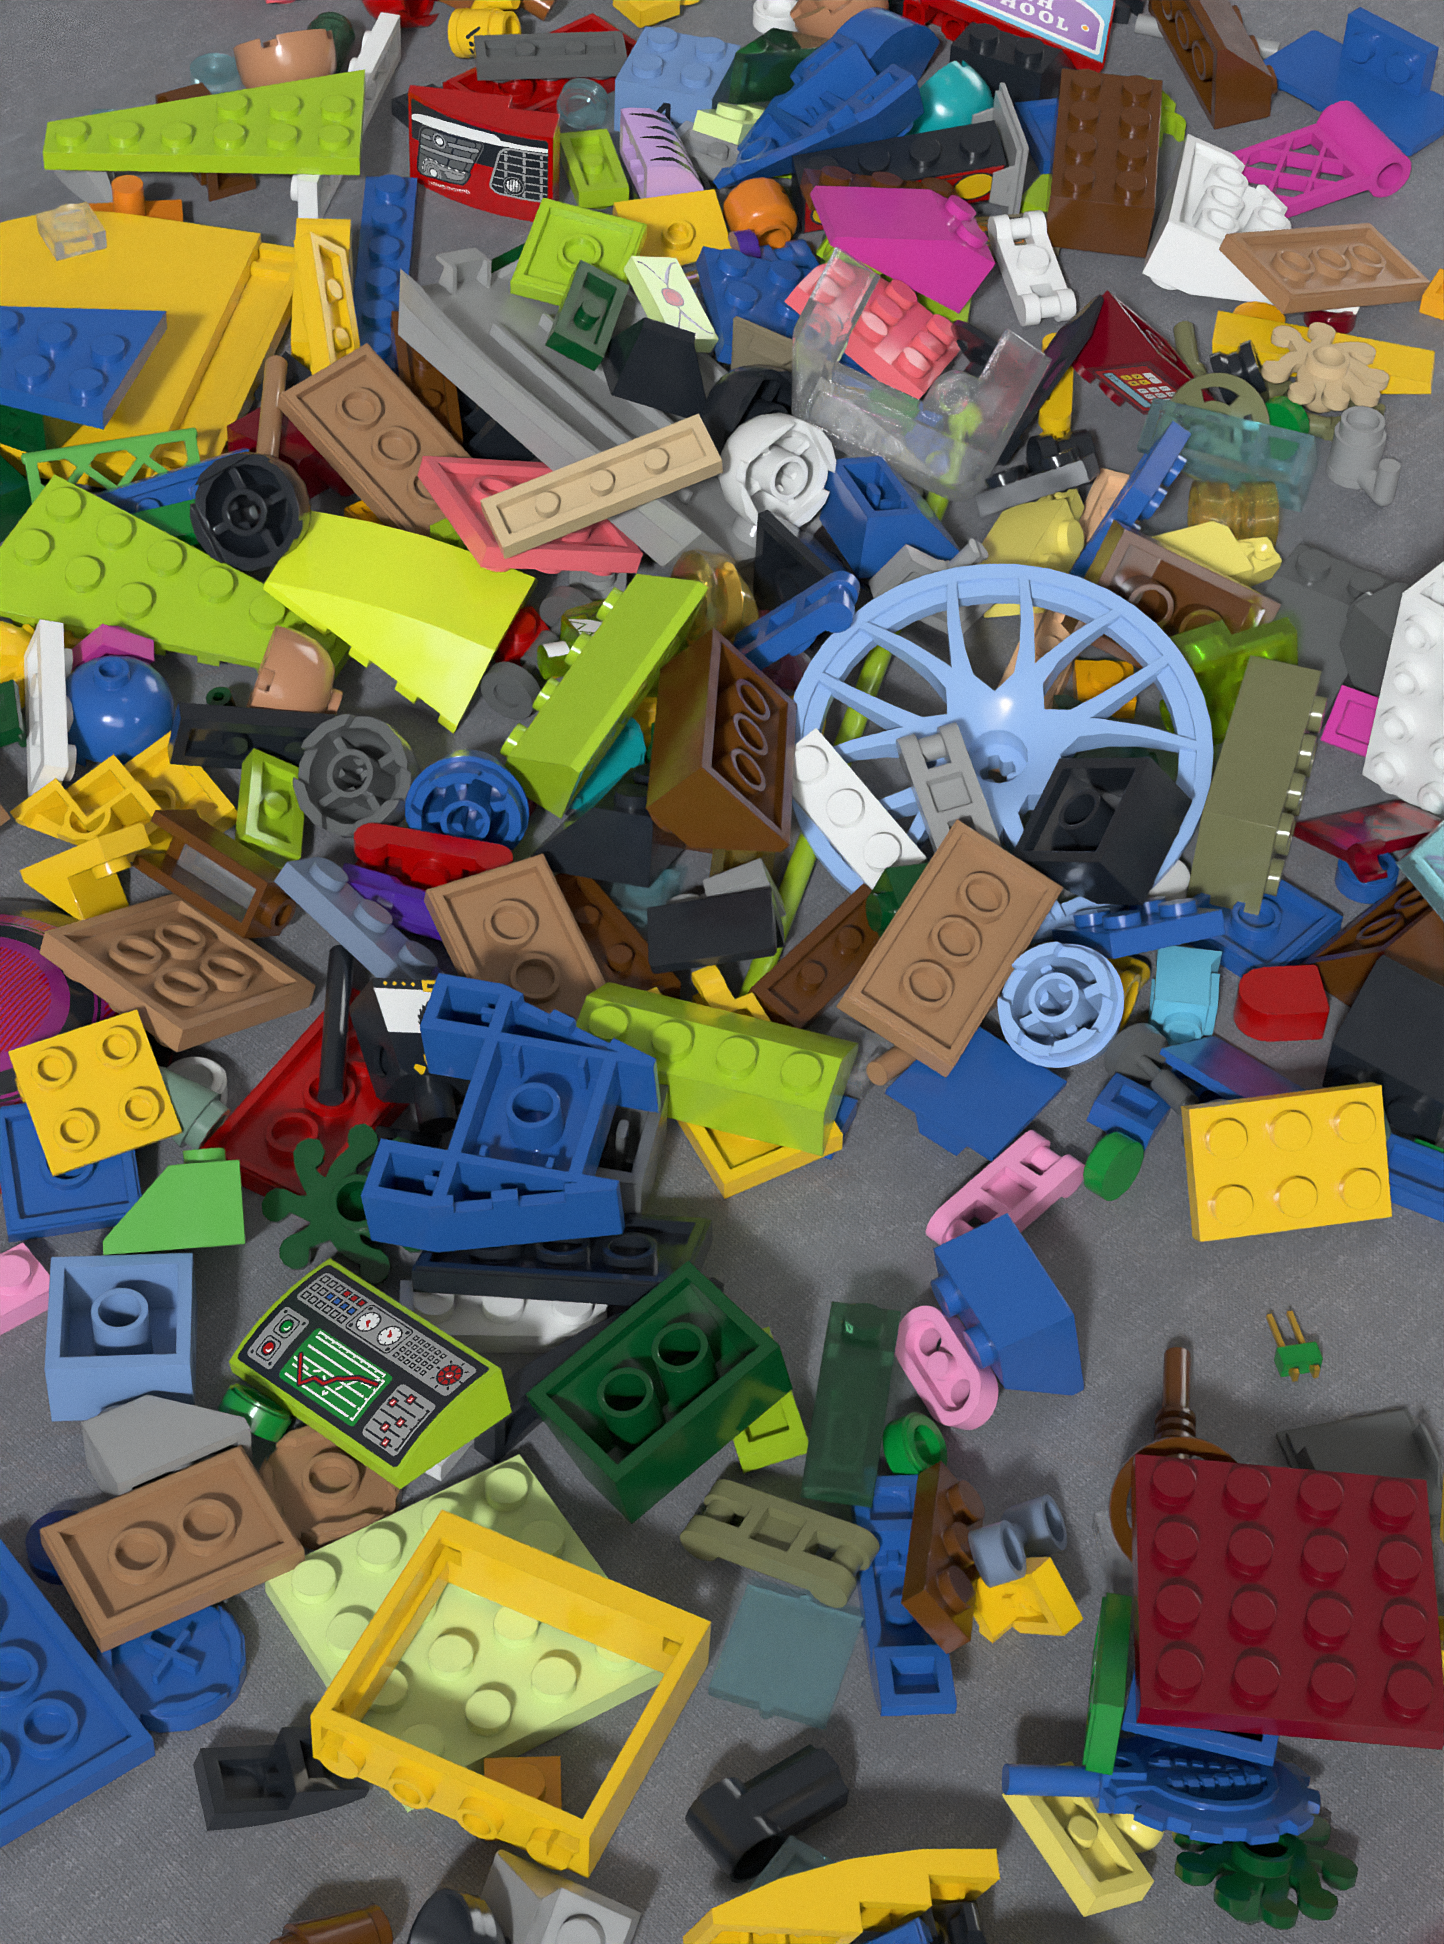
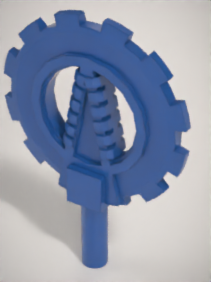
(1183, 1791)

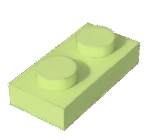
(728, 121)

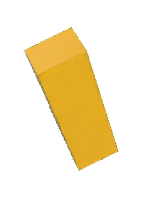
(1408, 367)

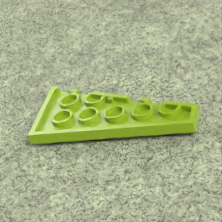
(267, 129)
(99, 565)

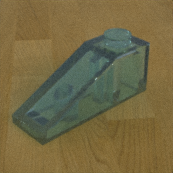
(1237, 450)

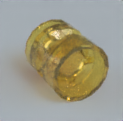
(1247, 511)

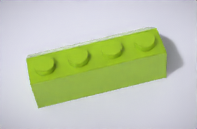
(601, 689)
(729, 1066)

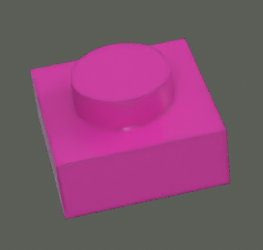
(112, 641)
(1351, 721)

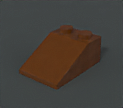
(1169, 589)

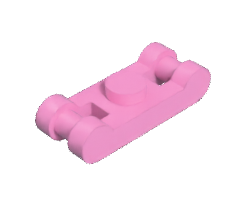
(1010, 1188)

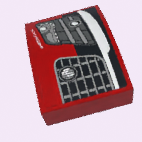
(483, 150)

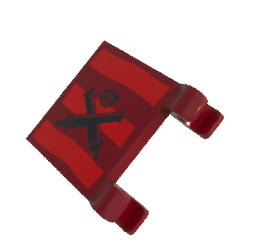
(1368, 832)

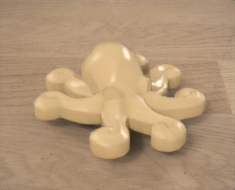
(1325, 371)

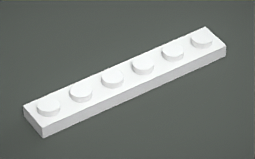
(379, 58)

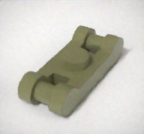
(780, 1540)

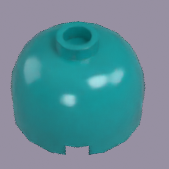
(952, 98)

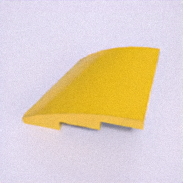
(123, 796)

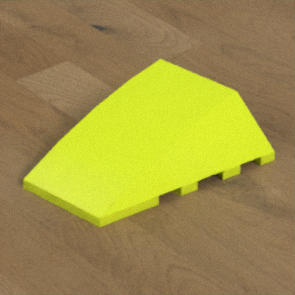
(404, 605)

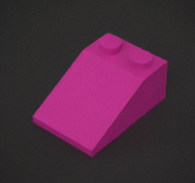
(909, 237)

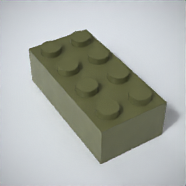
(1258, 785)

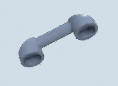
(1023, 1532)

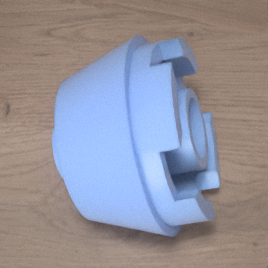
(1061, 1005)

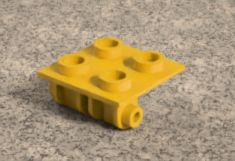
(94, 1092)

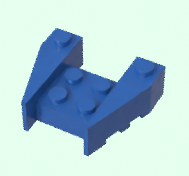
(524, 1134)

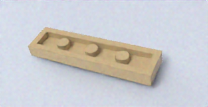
(601, 486)

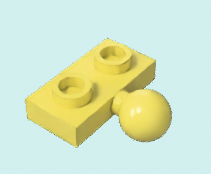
(1088, 1849)

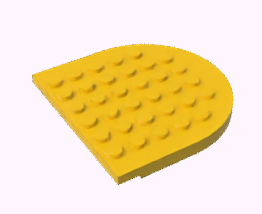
(224, 315)

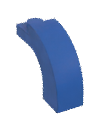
(891, 39)

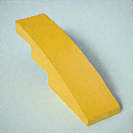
(849, 1897)

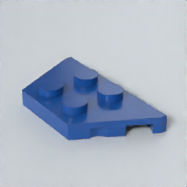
(1141, 491)

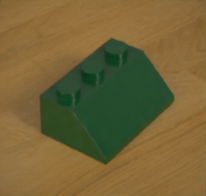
(661, 1390)

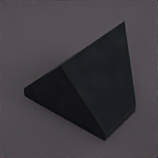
(655, 368)

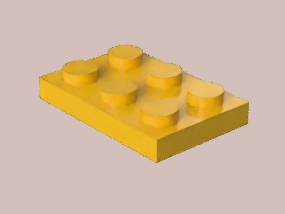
(1286, 1161)

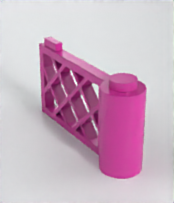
(1346, 147)

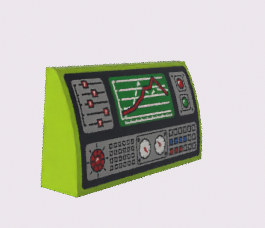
(370, 1374)

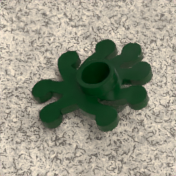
(331, 1205)
(1257, 1878)

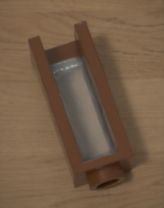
(218, 876)

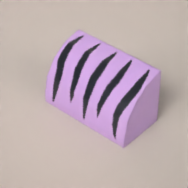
(655, 154)

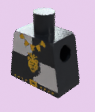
(389, 1035)

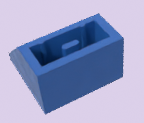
(877, 513)

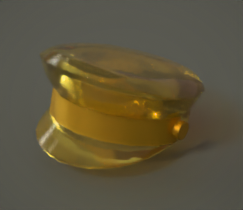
(728, 601)

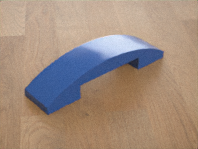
(903, 1660)

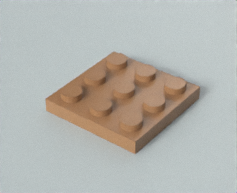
(177, 970)

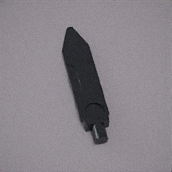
(1062, 351)

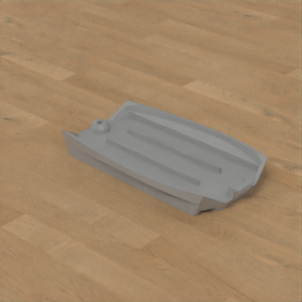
(556, 407)

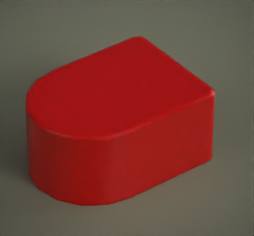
(1281, 1004)

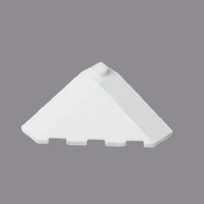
(1200, 207)

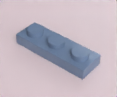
(355, 922)

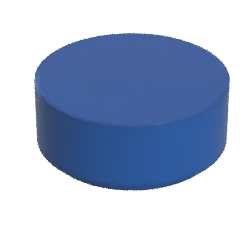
(1366, 892)

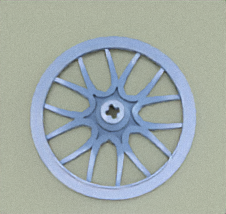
(1008, 725)

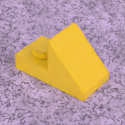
(86, 876)

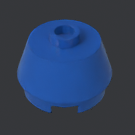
(469, 798)

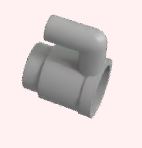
(1357, 455)

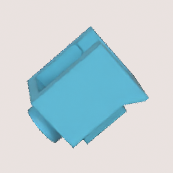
(1184, 993)

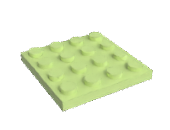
(476, 1671)

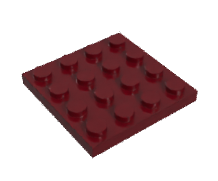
(1285, 1602)

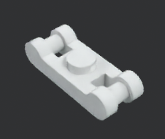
(1030, 269)

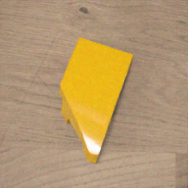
(1030, 1604)

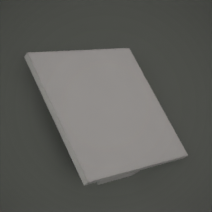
(1007, 182)

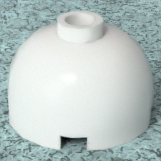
(776, 467)

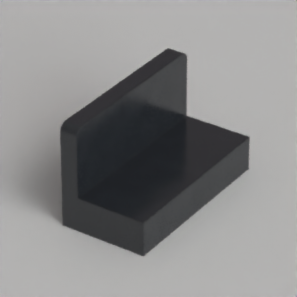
(713, 931)

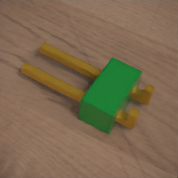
(1295, 1358)

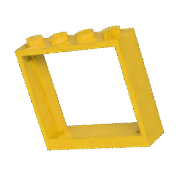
(551, 1593)

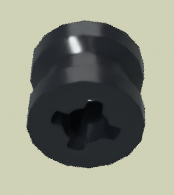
(1240, 363)

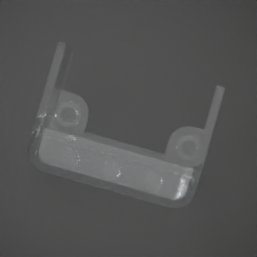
(934, 443)

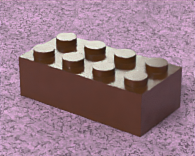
(1104, 162)

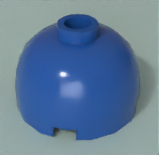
(117, 708)

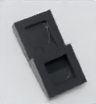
(269, 1782)

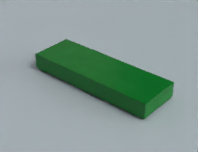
(1107, 1684)

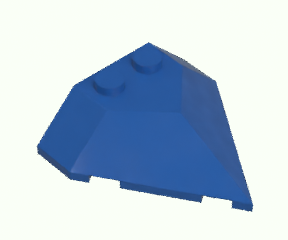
(830, 106)

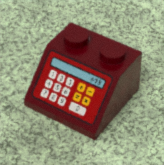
(1131, 359)

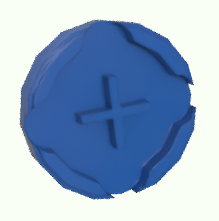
(180, 1671)

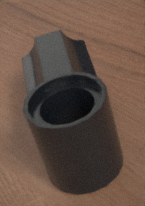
(753, 1819)

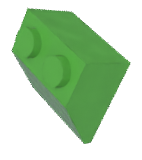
(185, 1208)

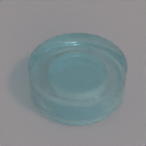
(216, 72)
(583, 104)

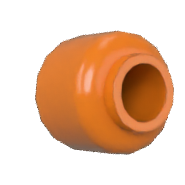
(764, 209)

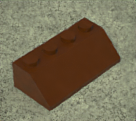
(1217, 59)
(722, 751)
(1396, 926)

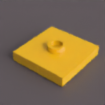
(678, 224)

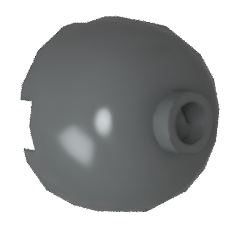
(355, 774)

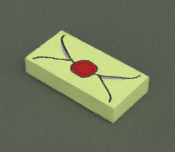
(669, 297)

